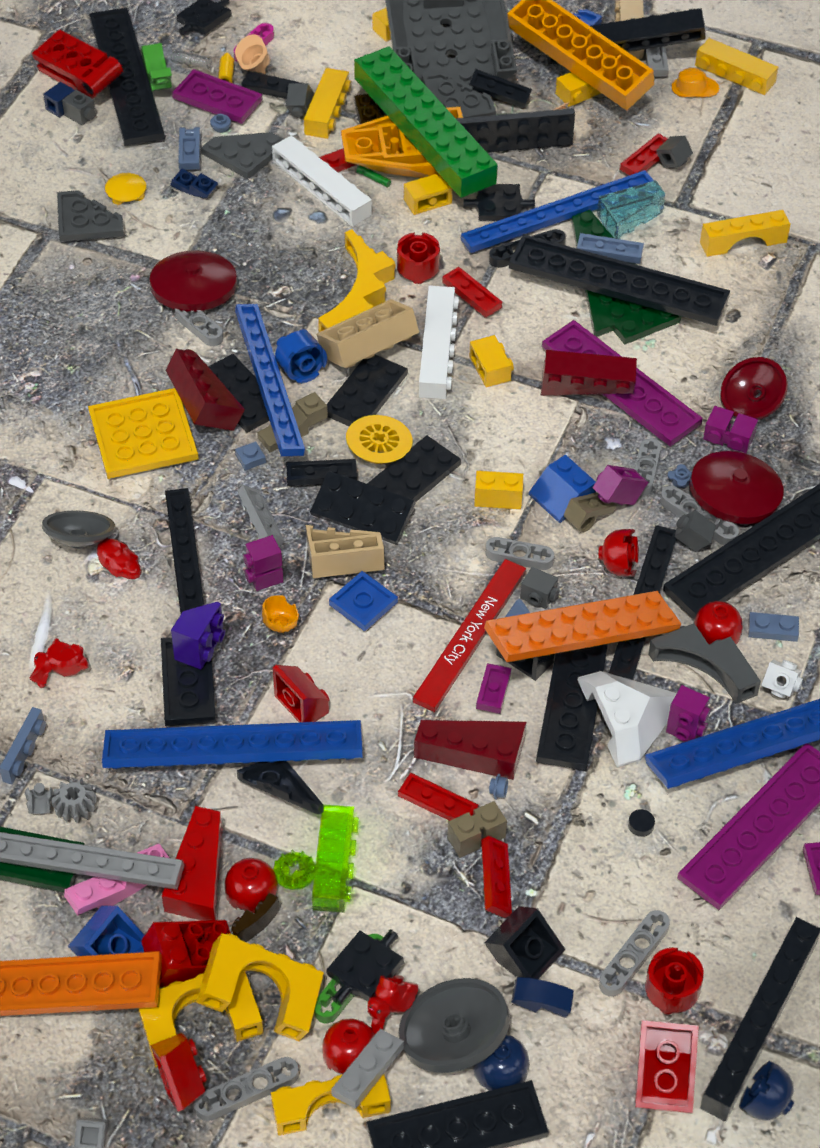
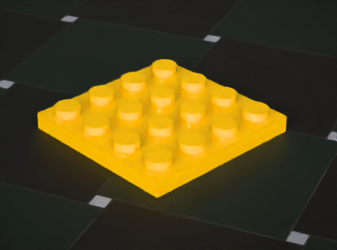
(142, 433)

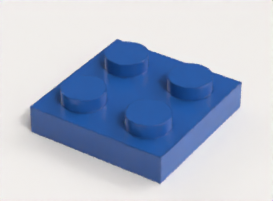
(363, 600)

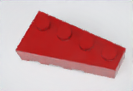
(201, 859)

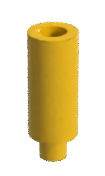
(226, 67)

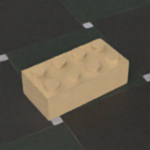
(368, 333)

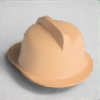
(252, 54)

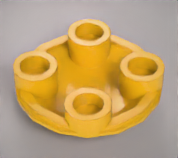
(125, 188)

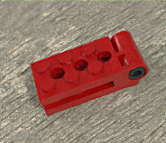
(76, 64)

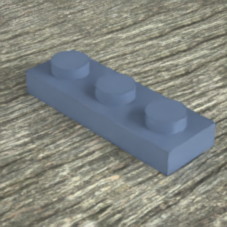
(610, 247)
(22, 746)

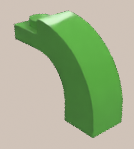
(156, 69)

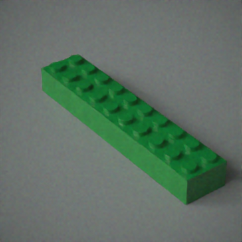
(425, 122)

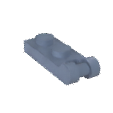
(189, 148)

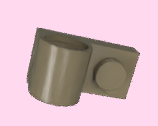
(585, 510)

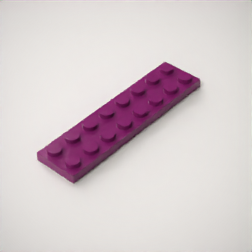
(648, 403)
(756, 830)

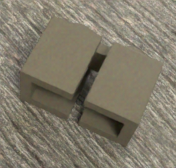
(465, 830)

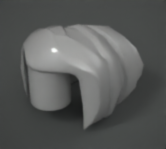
(39, 799)

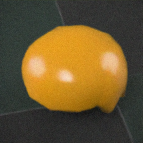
(279, 614)

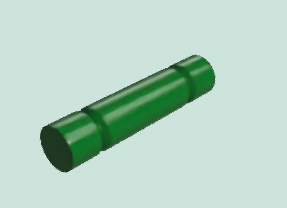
(373, 176)

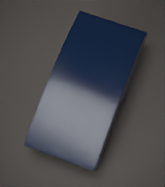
(196, 186)
(542, 994)

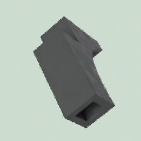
(719, 659)

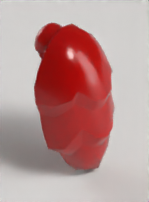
(118, 559)

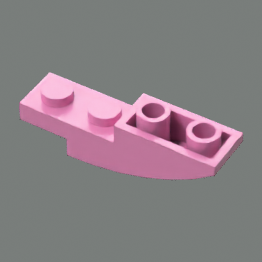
(103, 891)

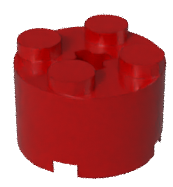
(418, 257)
(674, 980)

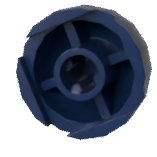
(504, 1066)
(769, 1093)

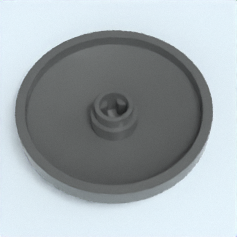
(454, 1025)

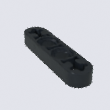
(501, 255)

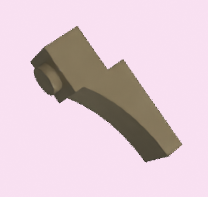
(307, 413)

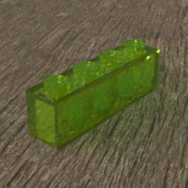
(333, 859)

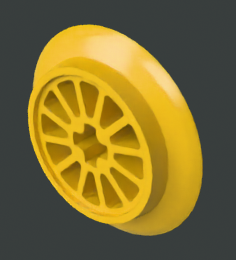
(381, 435)

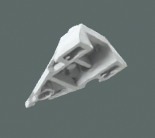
(631, 710)

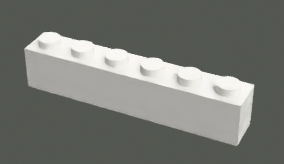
(322, 180)
(437, 342)

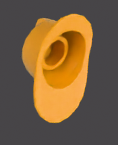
(694, 83)

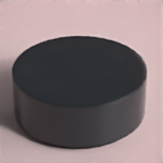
(641, 822)

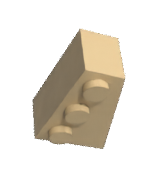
(344, 553)

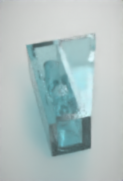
(630, 207)

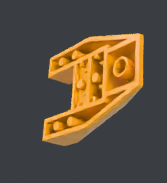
(386, 149)

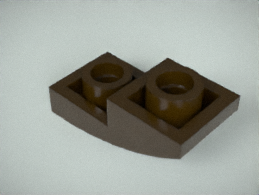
(366, 108)
(253, 923)

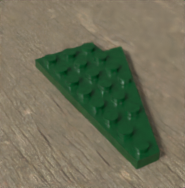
(610, 314)

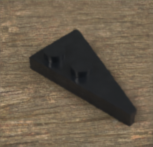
(281, 781)

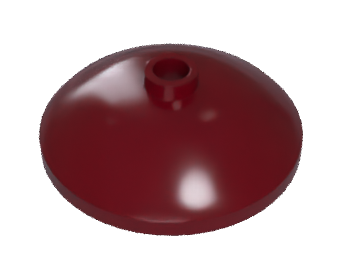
(749, 379)

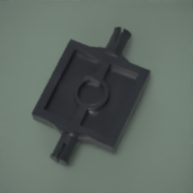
(203, 16)
(499, 202)
(362, 965)

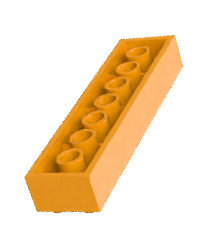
(582, 50)

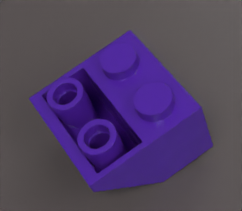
(197, 634)

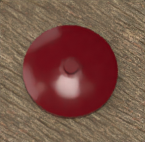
(193, 280)
(736, 487)

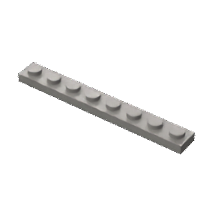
(90, 860)

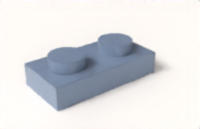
(773, 626)

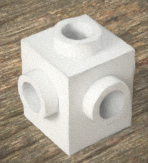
(774, 681)

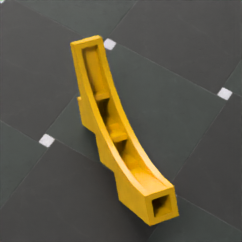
(369, 287)

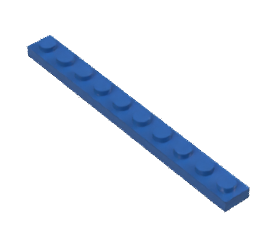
(547, 214)
(269, 380)

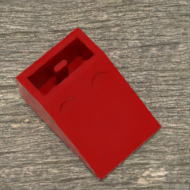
(183, 947)

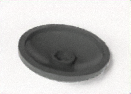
(78, 528)

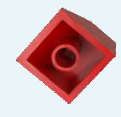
(299, 693)
(178, 1070)

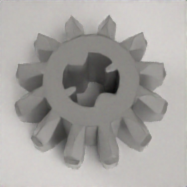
(74, 800)

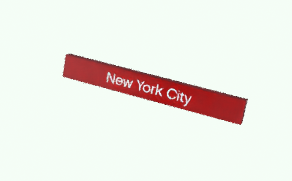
(468, 636)

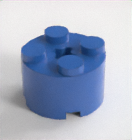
(300, 356)

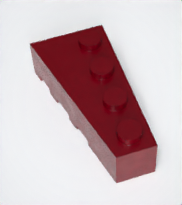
(587, 374)
(202, 392)
(472, 745)

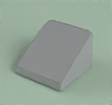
(90, 1133)

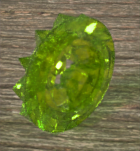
(298, 879)

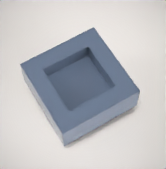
(250, 456)

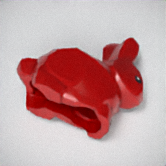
(60, 658)
(390, 996)

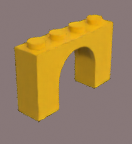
(296, 982)
(160, 1020)

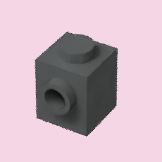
(299, 98)
(79, 107)
(674, 151)
(695, 530)
(539, 588)

